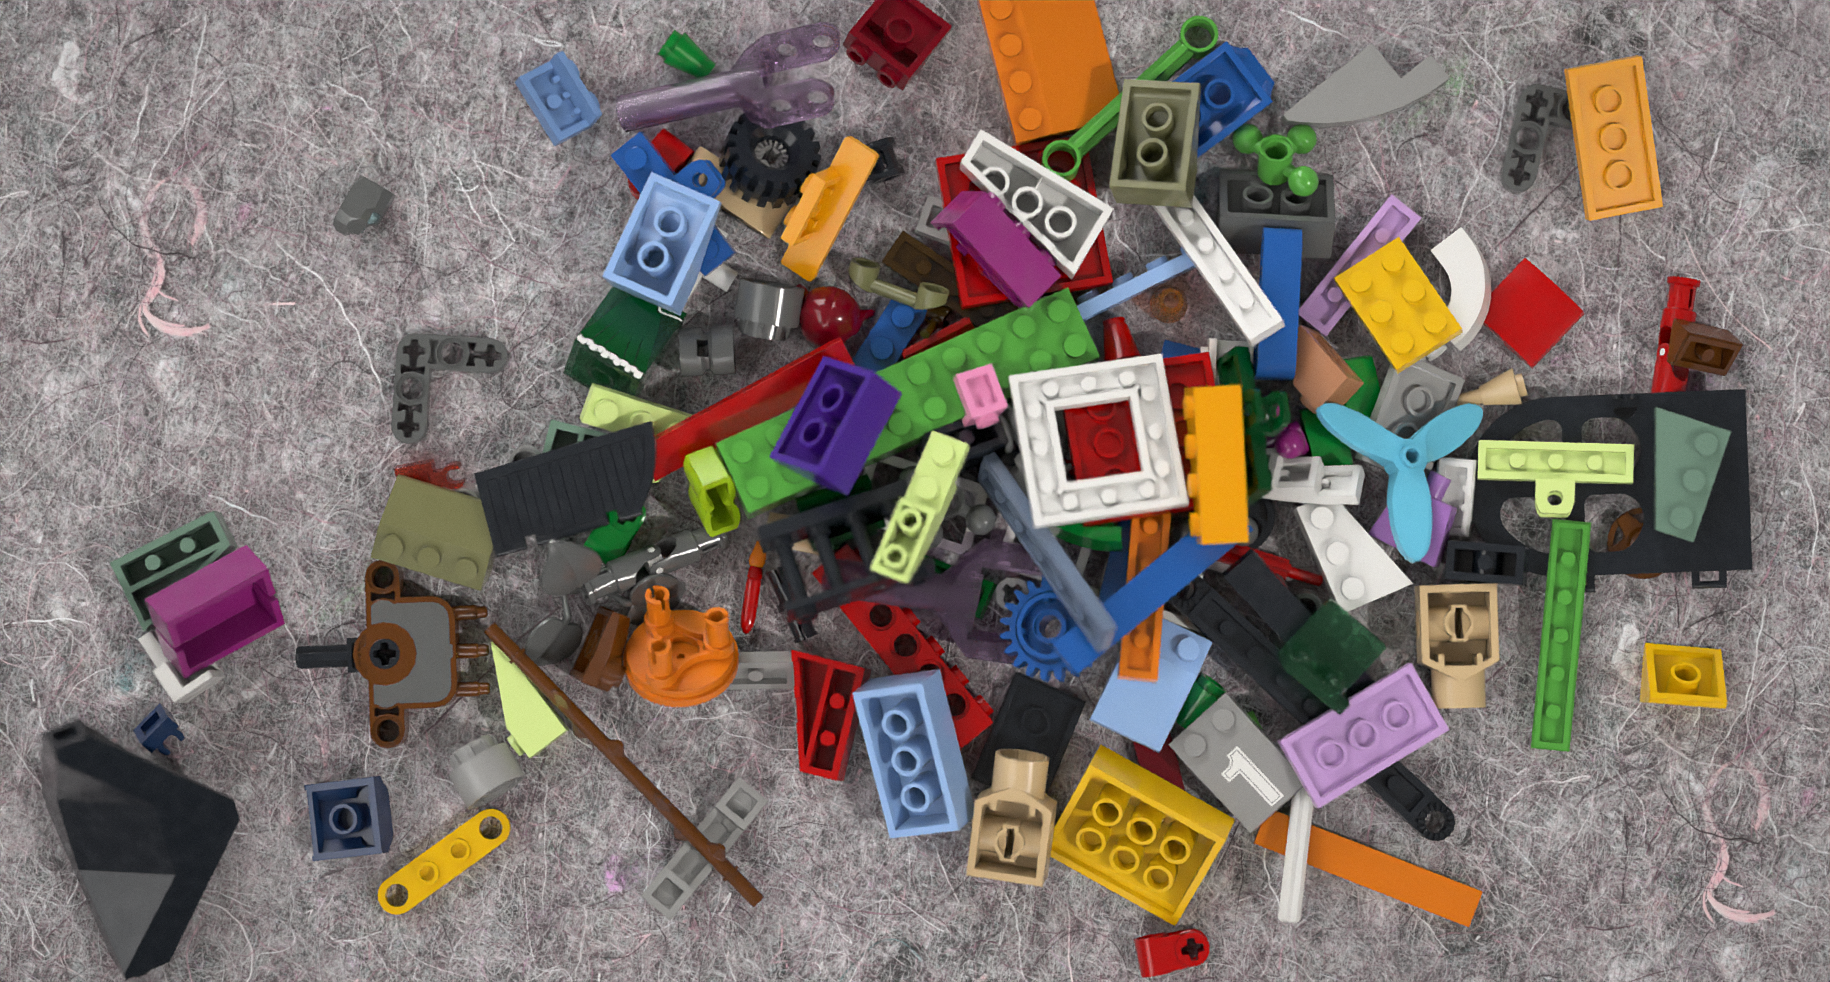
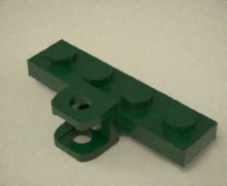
(1258, 418)

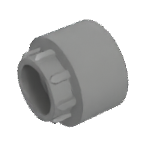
(484, 771)

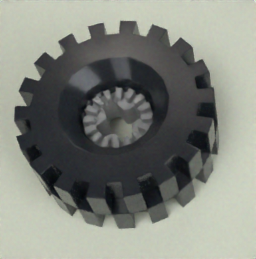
(786, 145)

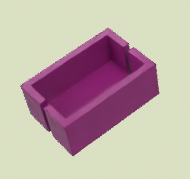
(215, 611)

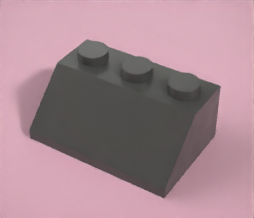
(1250, 204)

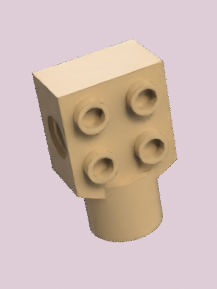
(1457, 640)
(1014, 821)

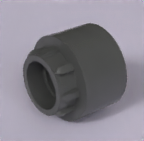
(768, 308)

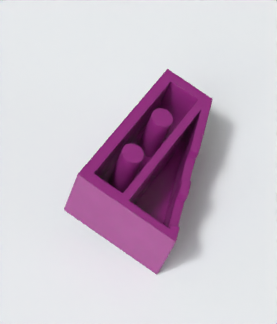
(998, 246)

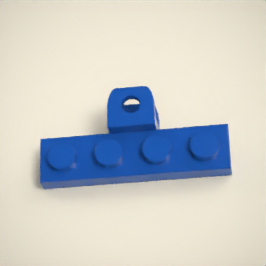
(640, 158)

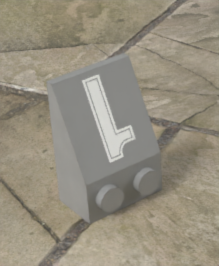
(1237, 762)

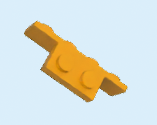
(825, 207)

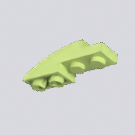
(922, 509)

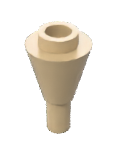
(1501, 390)

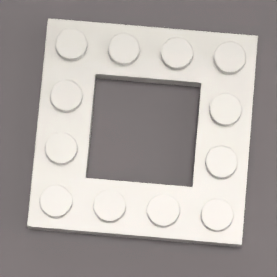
(1060, 502)

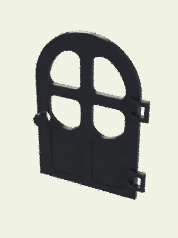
(1725, 527)

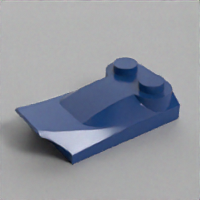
(1231, 92)

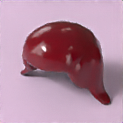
(830, 314)

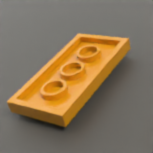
(1613, 137)

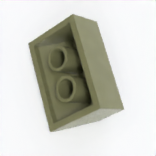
(435, 533)

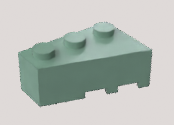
(170, 560)

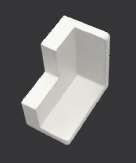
(178, 688)

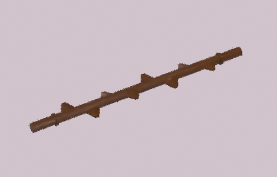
(614, 752)

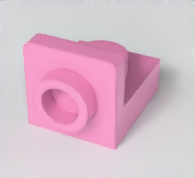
(980, 396)

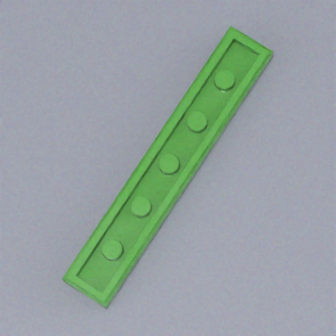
(1560, 635)

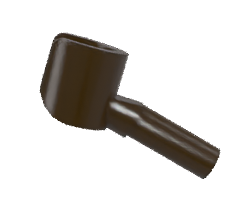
(936, 319)

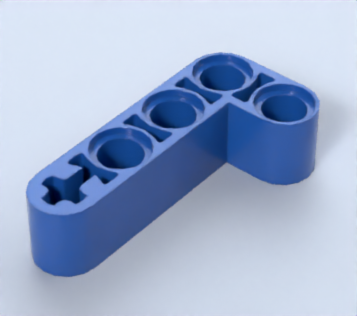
(1280, 282)

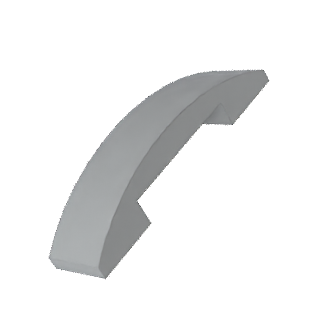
(688, 867)

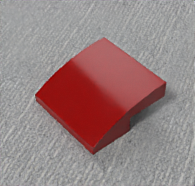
(1530, 313)

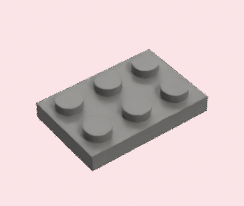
(1412, 400)

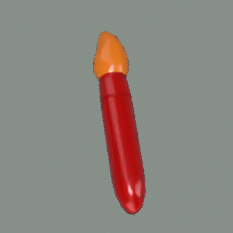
(752, 589)

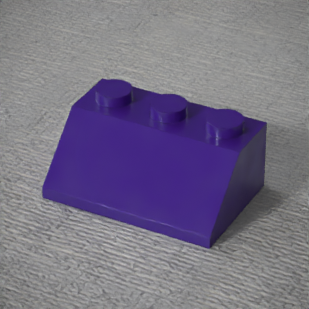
(836, 424)

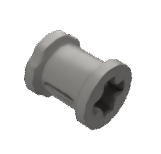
(1010, 582)

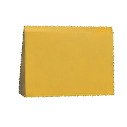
(1683, 676)

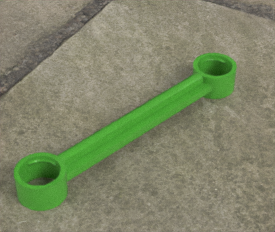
(1108, 117)

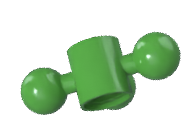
(1276, 156)

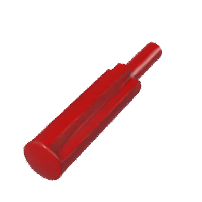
(1277, 564)

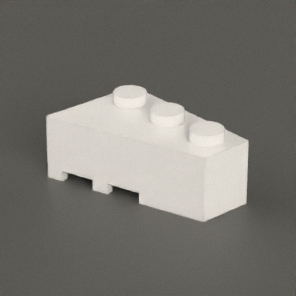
(1347, 556)

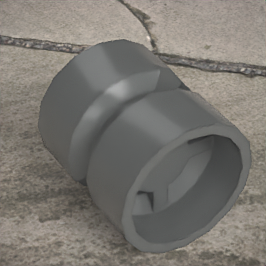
(720, 346)

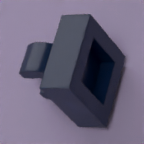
(157, 729)

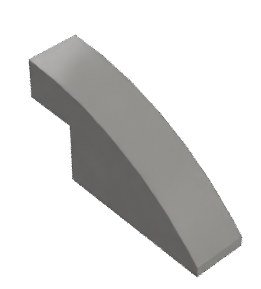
(1365, 92)

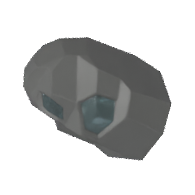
(362, 207)

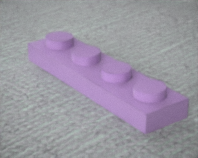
(1327, 302)

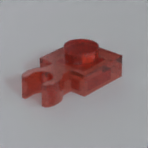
(427, 472)

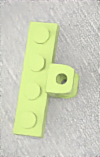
(618, 410)
(1555, 468)

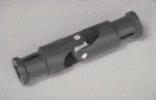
(625, 572)

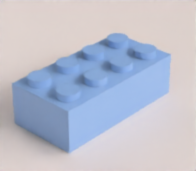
(914, 753)

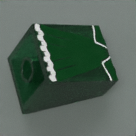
(622, 343)

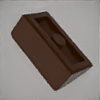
(1702, 347)

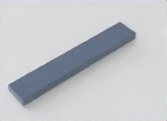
(1046, 553)

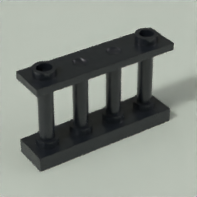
(817, 527)

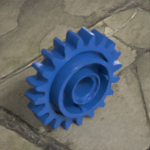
(1029, 634)

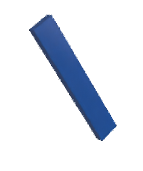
(1143, 596)

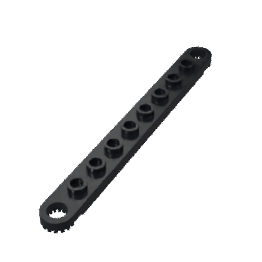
(1261, 662)

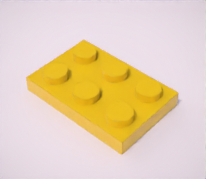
(1398, 305)

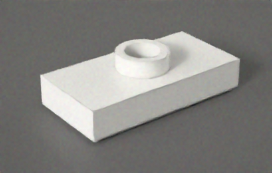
(1460, 491)

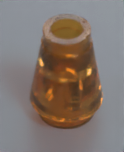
(1164, 313)

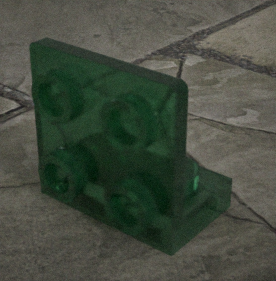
(1330, 654)

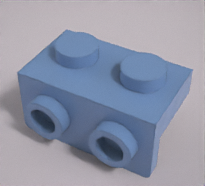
(559, 98)

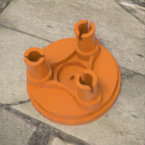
(680, 654)

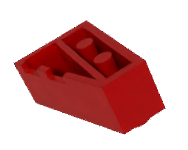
(825, 713)

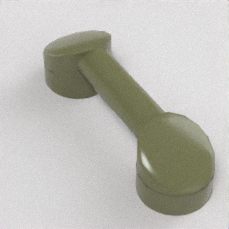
(865, 275)

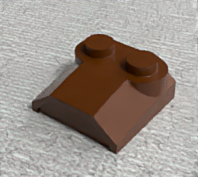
(602, 651)

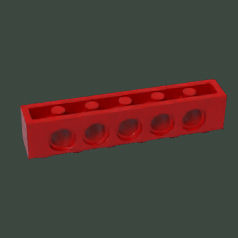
(976, 713)

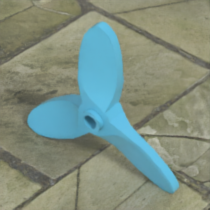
(1404, 463)

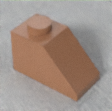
(1321, 372)

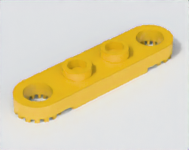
(444, 861)

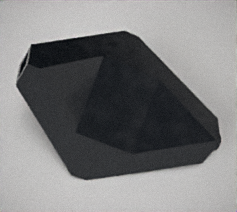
(134, 839)

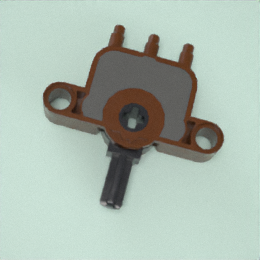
(426, 659)

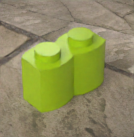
(711, 491)

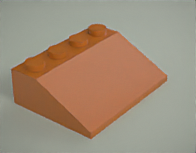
(1048, 64)

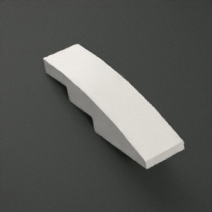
(1312, 482)

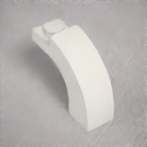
(1469, 286)

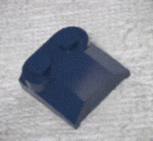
(349, 818)

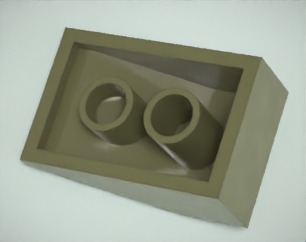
(1156, 143)

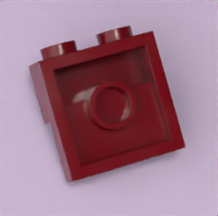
(895, 39)

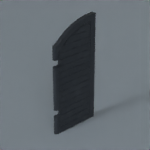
(568, 488)

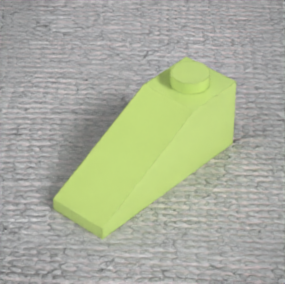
(525, 709)

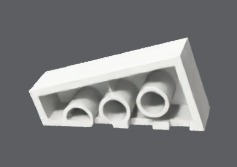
(1051, 208)

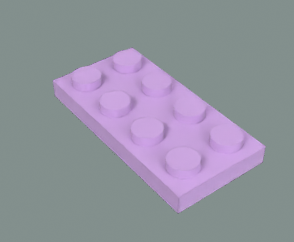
(1370, 735)

